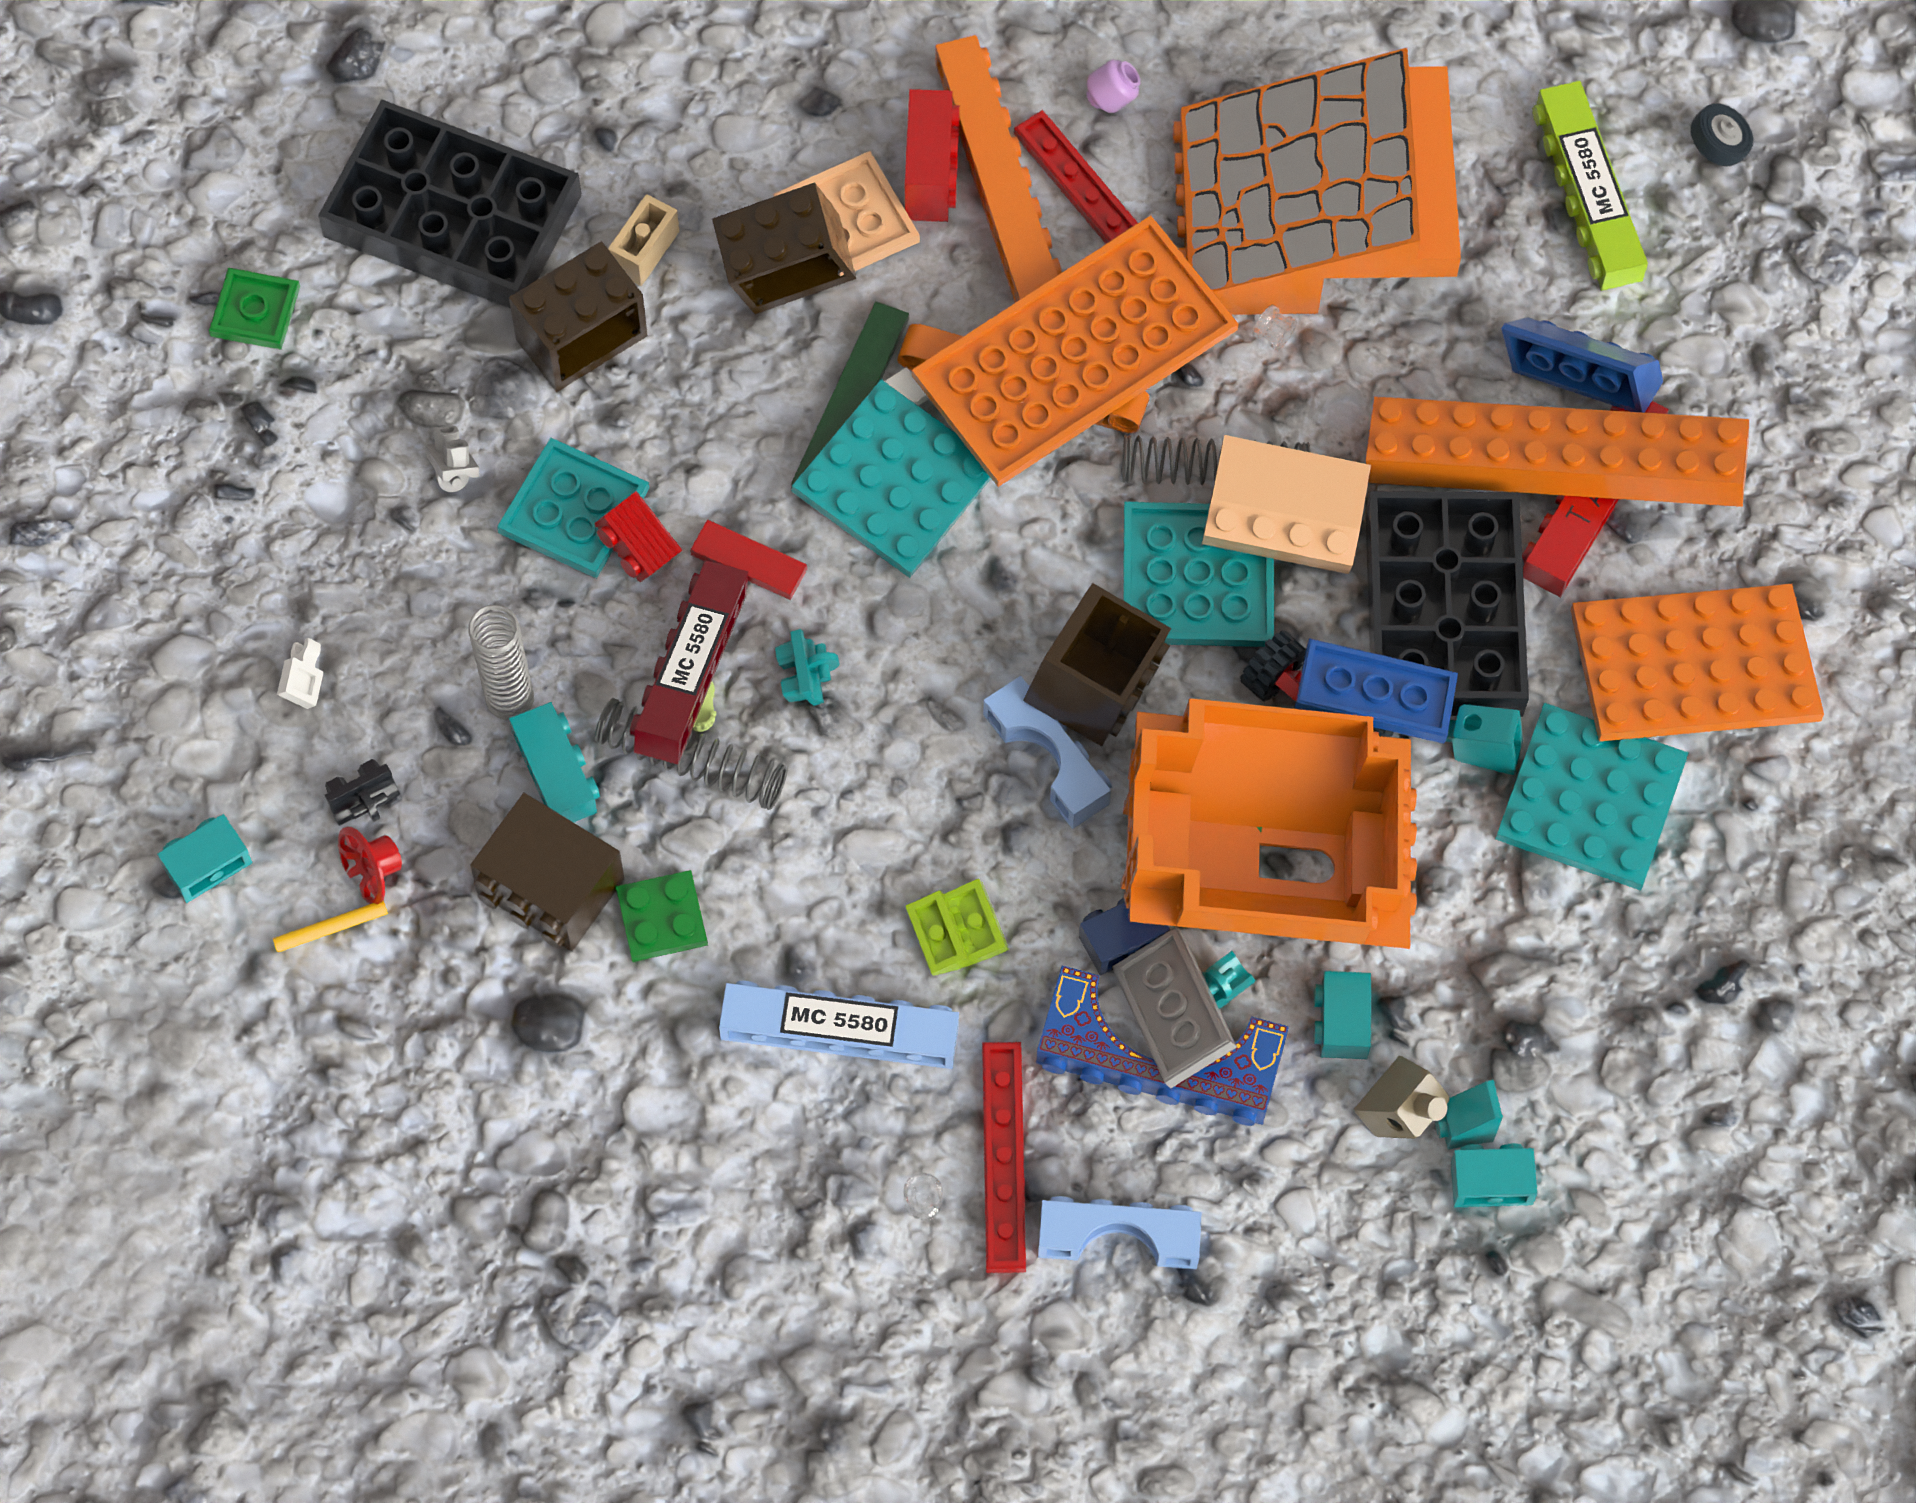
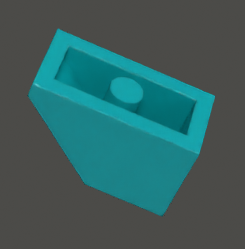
(1471, 1117)

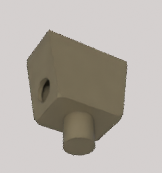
(1403, 1101)

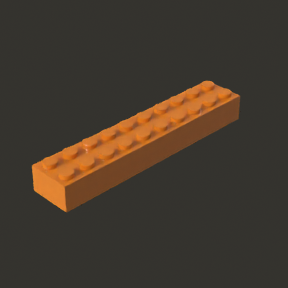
(1558, 451)

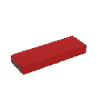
(764, 565)

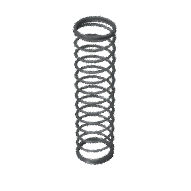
(1128, 465)
(770, 797)

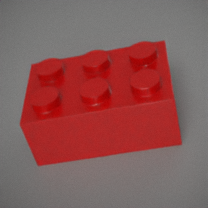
(931, 155)

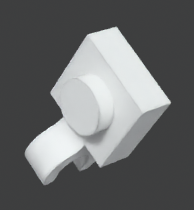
(299, 677)

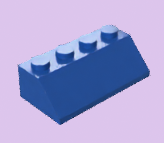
(1582, 364)

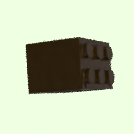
(784, 248)
(578, 316)
(1099, 665)
(547, 872)

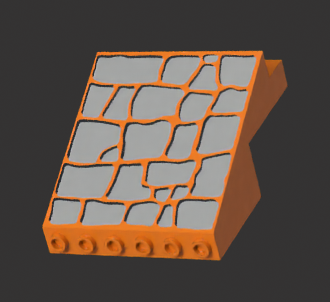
(1319, 183)

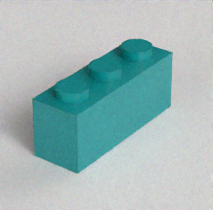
(554, 762)

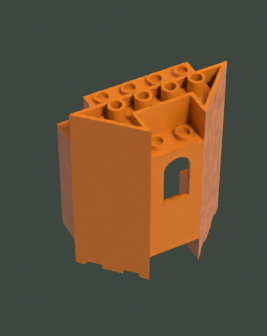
(1309, 783)

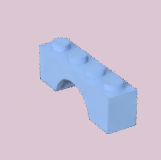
(1078, 788)
(1168, 1233)

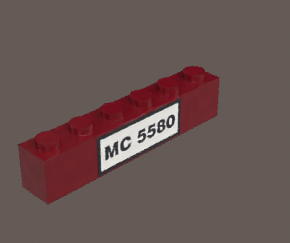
(690, 662)

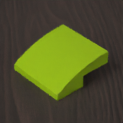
(957, 927)

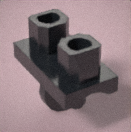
(362, 794)

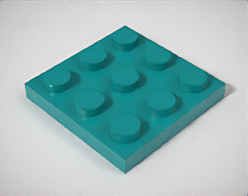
(563, 501)

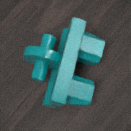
(812, 668)
(1227, 979)

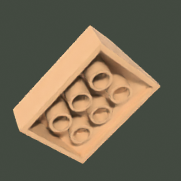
(1287, 504)

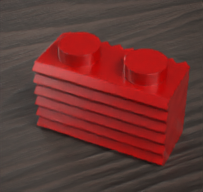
(637, 537)

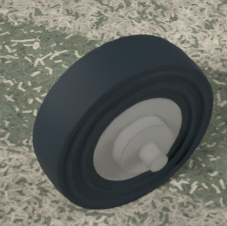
(1721, 134)

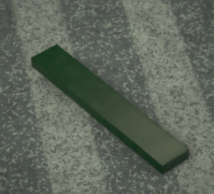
(860, 375)

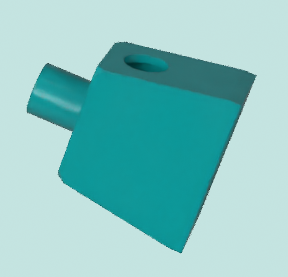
(1487, 737)

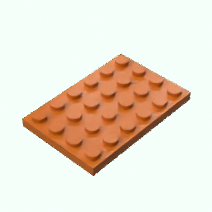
(1696, 662)

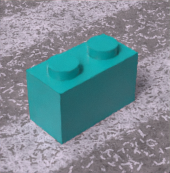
(204, 857)
(1344, 1015)
(1493, 1176)

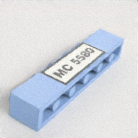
(839, 1024)

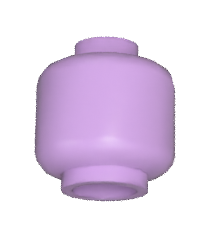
(1113, 86)

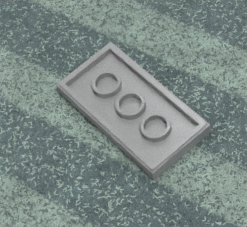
(1174, 1007)

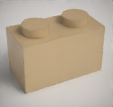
(645, 238)

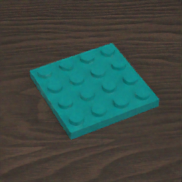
(893, 478)
(1193, 587)
(1590, 798)

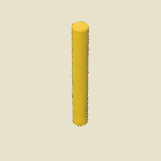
(329, 926)

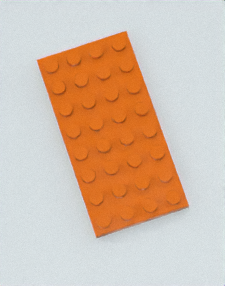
(1074, 350)

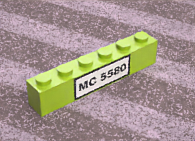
(1590, 186)

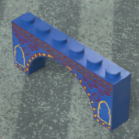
(1083, 1044)

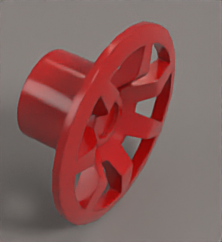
(372, 859)

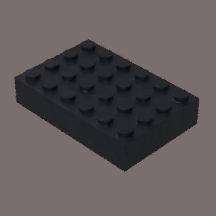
(449, 204)
(1451, 589)

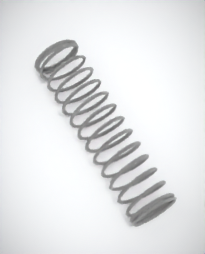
(481, 653)

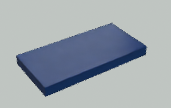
(1393, 691)

